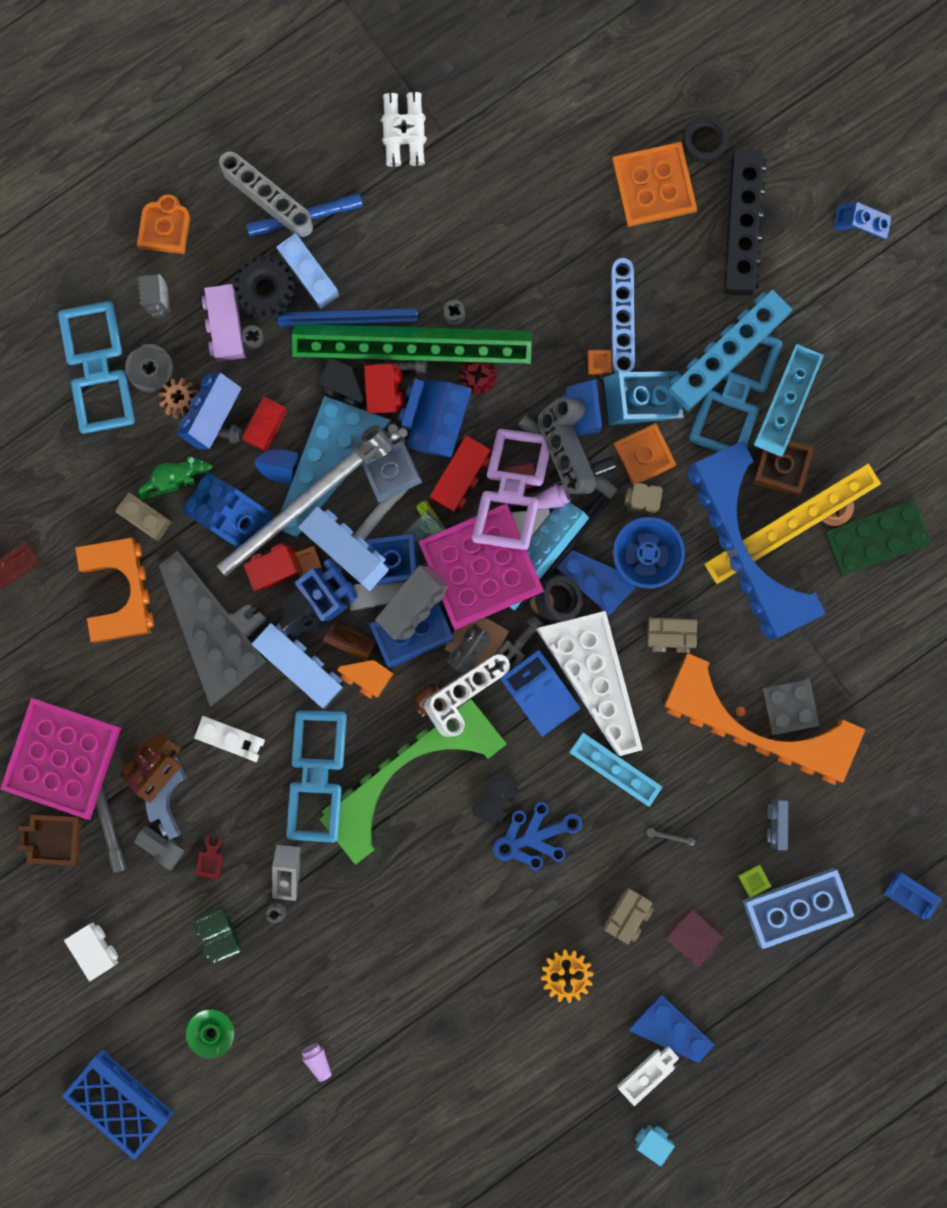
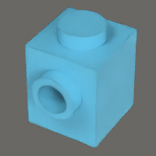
(654, 1144)

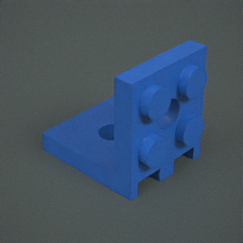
(225, 510)

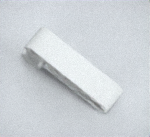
(468, 689)

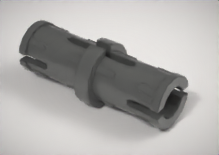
(272, 917)

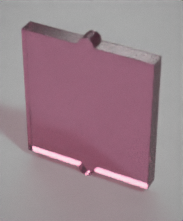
(694, 938)

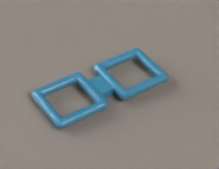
(96, 367)
(735, 395)
(316, 776)

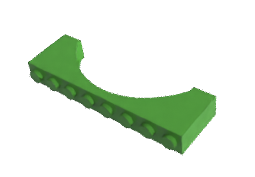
(359, 805)

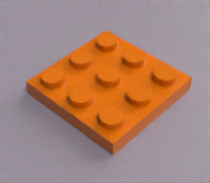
(654, 184)

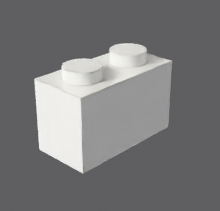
(92, 951)

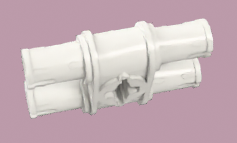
(392, 131)

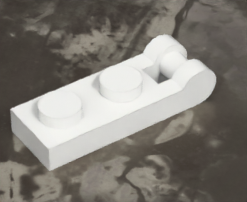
(228, 738)

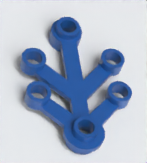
(533, 838)

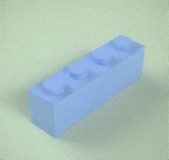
(343, 548)
(297, 665)

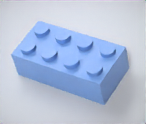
(798, 908)

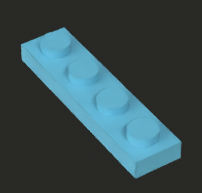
(615, 769)

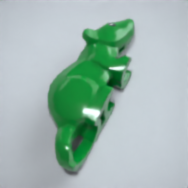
(169, 475)

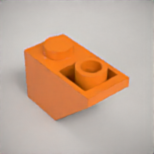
(368, 675)

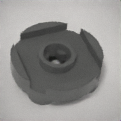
(143, 356)

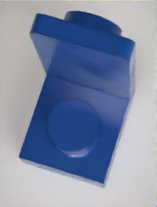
(863, 218)

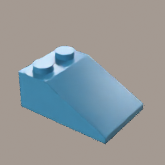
(640, 397)

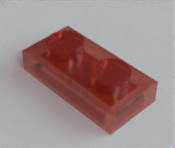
(17, 564)

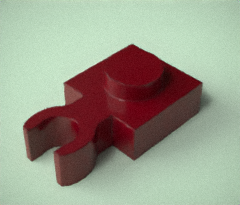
(210, 862)

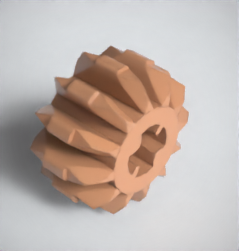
(174, 391)

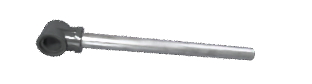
(373, 444)

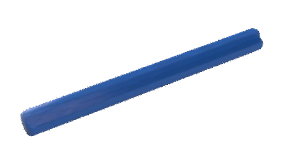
(348, 317)

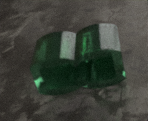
(217, 934)

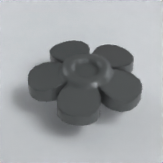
(395, 434)

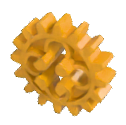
(576, 964)

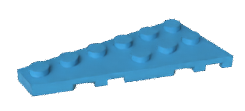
(329, 443)

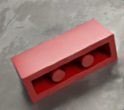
(461, 475)

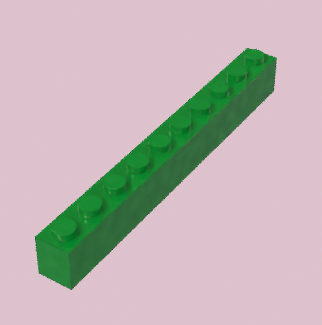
(411, 343)

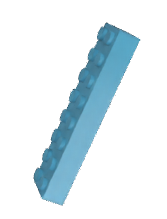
(788, 400)
(553, 537)

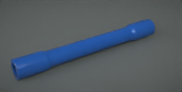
(341, 205)

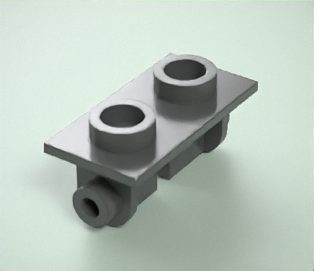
(462, 657)

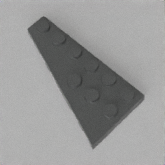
(216, 644)

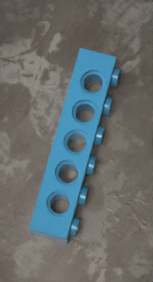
(772, 306)

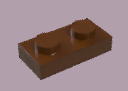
(350, 641)

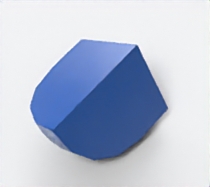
(277, 465)

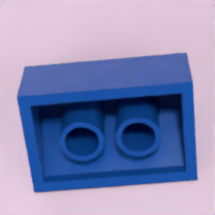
(439, 418)

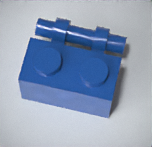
(322, 593)

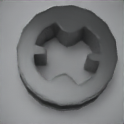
(252, 328)

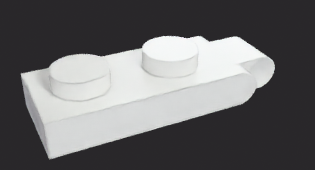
(648, 1075)

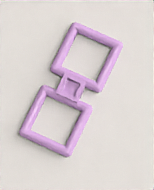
(511, 490)

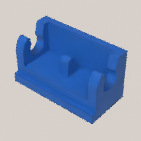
(912, 896)

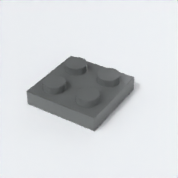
(790, 707)

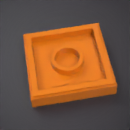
(644, 454)

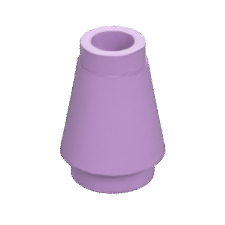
(553, 497)
(316, 1061)

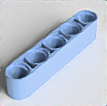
(622, 306)

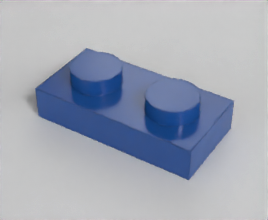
(408, 413)

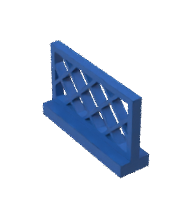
(127, 1087)

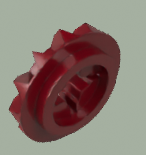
(484, 384)

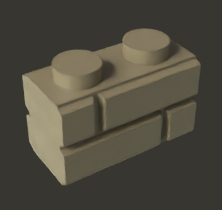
(643, 499)
(143, 516)
(671, 633)
(628, 915)

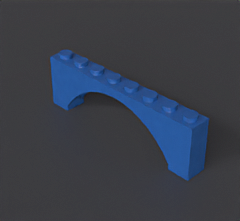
(718, 486)

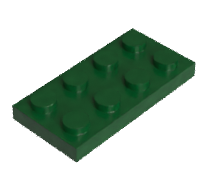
(878, 538)

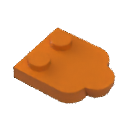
(164, 226)

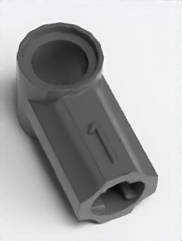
(164, 850)

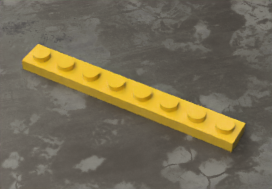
(798, 519)

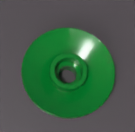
(201, 1042)

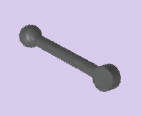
(651, 833)

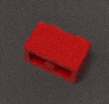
(383, 388)
(264, 424)
(273, 567)

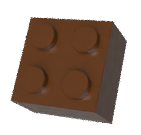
(785, 472)

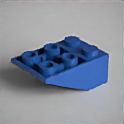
(540, 693)

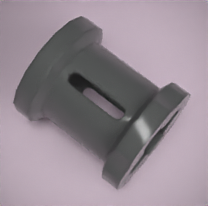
(452, 305)

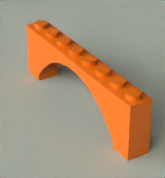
(824, 754)

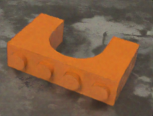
(134, 616)

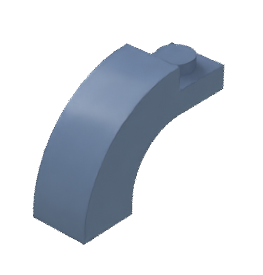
(160, 808)

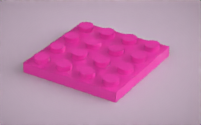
(481, 575)
(60, 758)

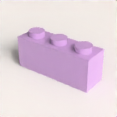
(223, 323)

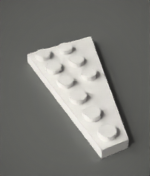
(592, 666)

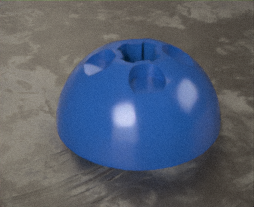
(658, 543)

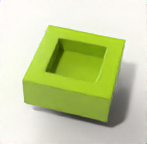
(754, 881)

